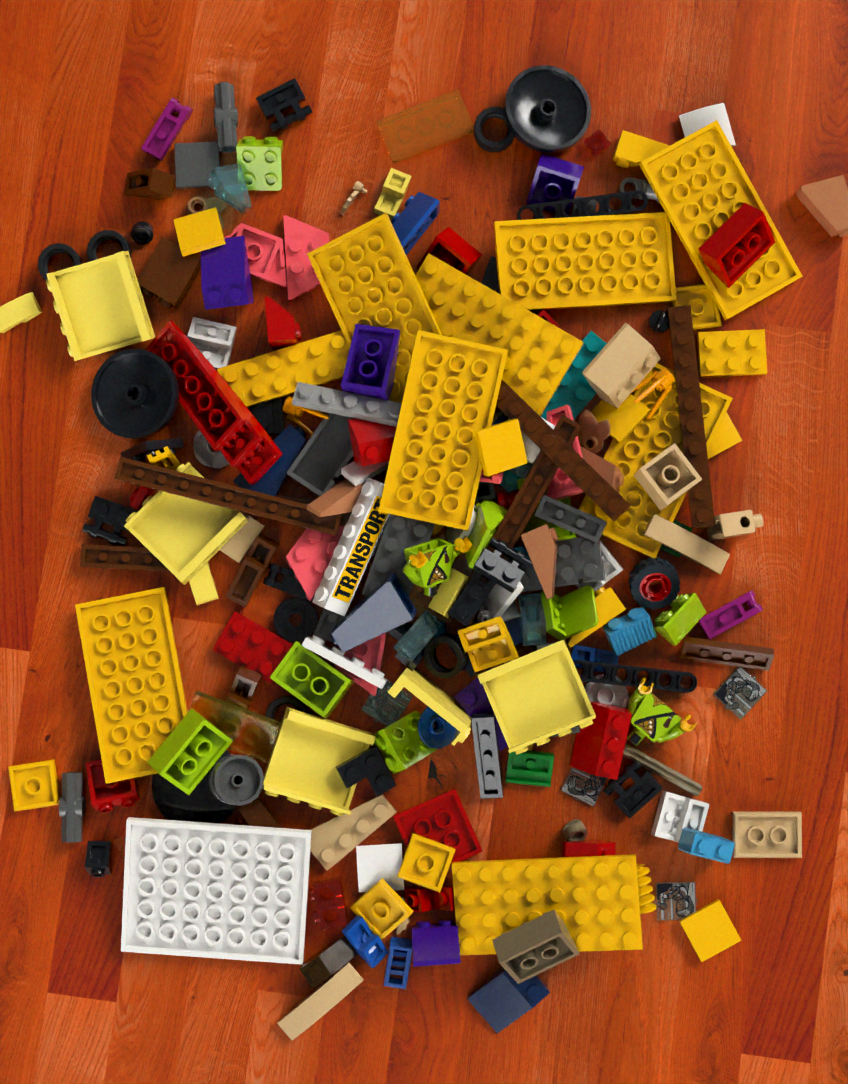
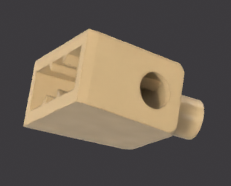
(734, 524)

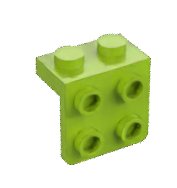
(261, 162)
(570, 613)
(402, 743)

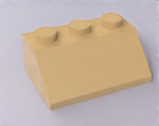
(621, 366)

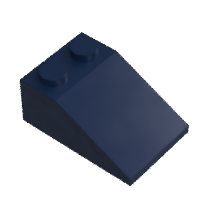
(504, 1000)

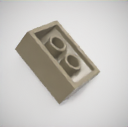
(535, 946)

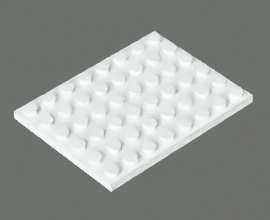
(215, 890)

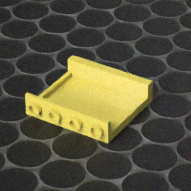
(100, 305)
(183, 530)
(537, 697)
(436, 699)
(306, 761)

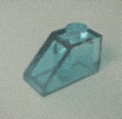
(230, 186)
(532, 619)
(418, 636)

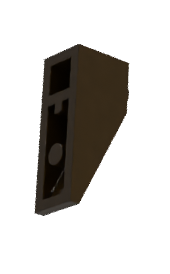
(328, 961)

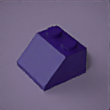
(554, 181)

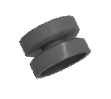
(222, 779)

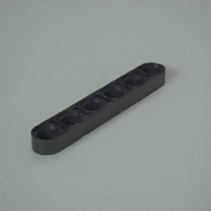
(581, 204)
(631, 676)

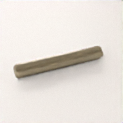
(662, 770)

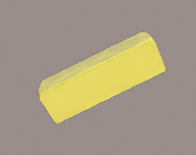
(448, 592)

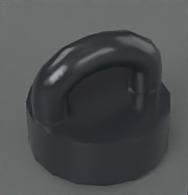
(142, 232)
(659, 321)

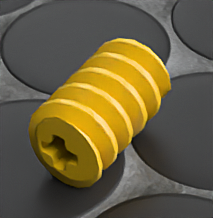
(644, 897)

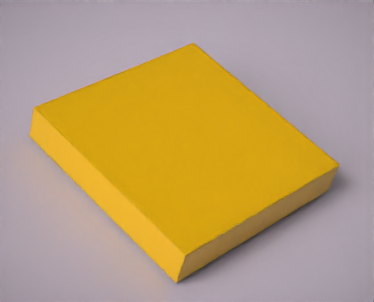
(199, 231)
(703, 307)
(501, 447)
(34, 785)
(426, 862)
(381, 909)
(710, 930)

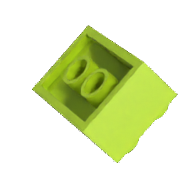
(486, 524)
(311, 679)

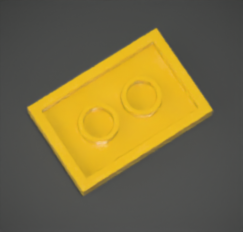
(732, 353)

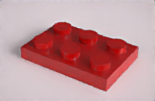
(252, 646)

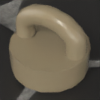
(575, 830)

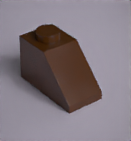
(149, 184)

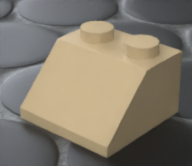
(667, 476)

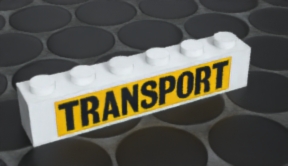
(353, 550)

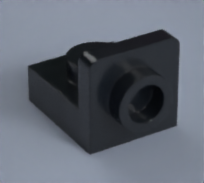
(98, 858)

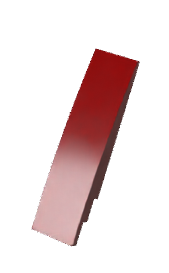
(215, 406)

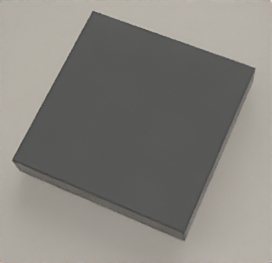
(195, 163)

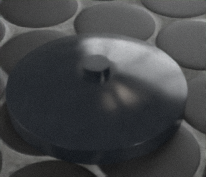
(547, 109)
(135, 394)
(196, 807)

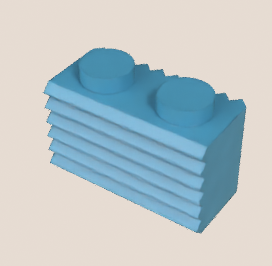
(629, 630)
(706, 845)

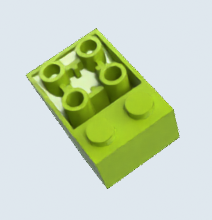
(680, 618)

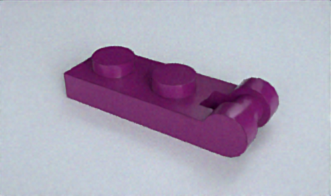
(166, 129)
(729, 615)

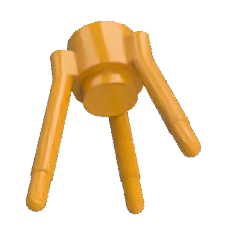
(661, 381)
(294, 411)

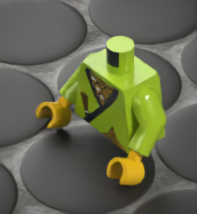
(432, 562)
(653, 717)

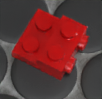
(105, 795)

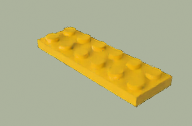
(279, 371)

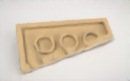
(343, 833)

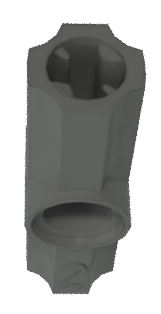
(225, 117)
(72, 807)

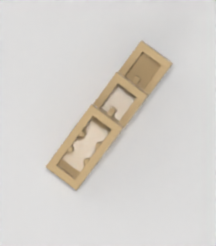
(686, 544)
(320, 1001)

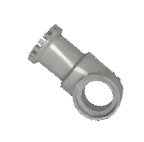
(640, 185)

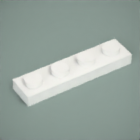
(337, 656)

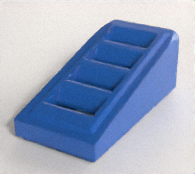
(402, 948)

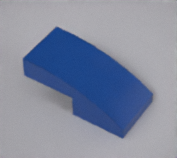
(594, 655)
(365, 942)

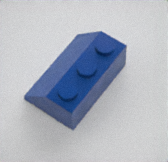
(415, 219)

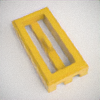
(162, 456)

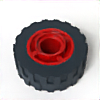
(649, 571)

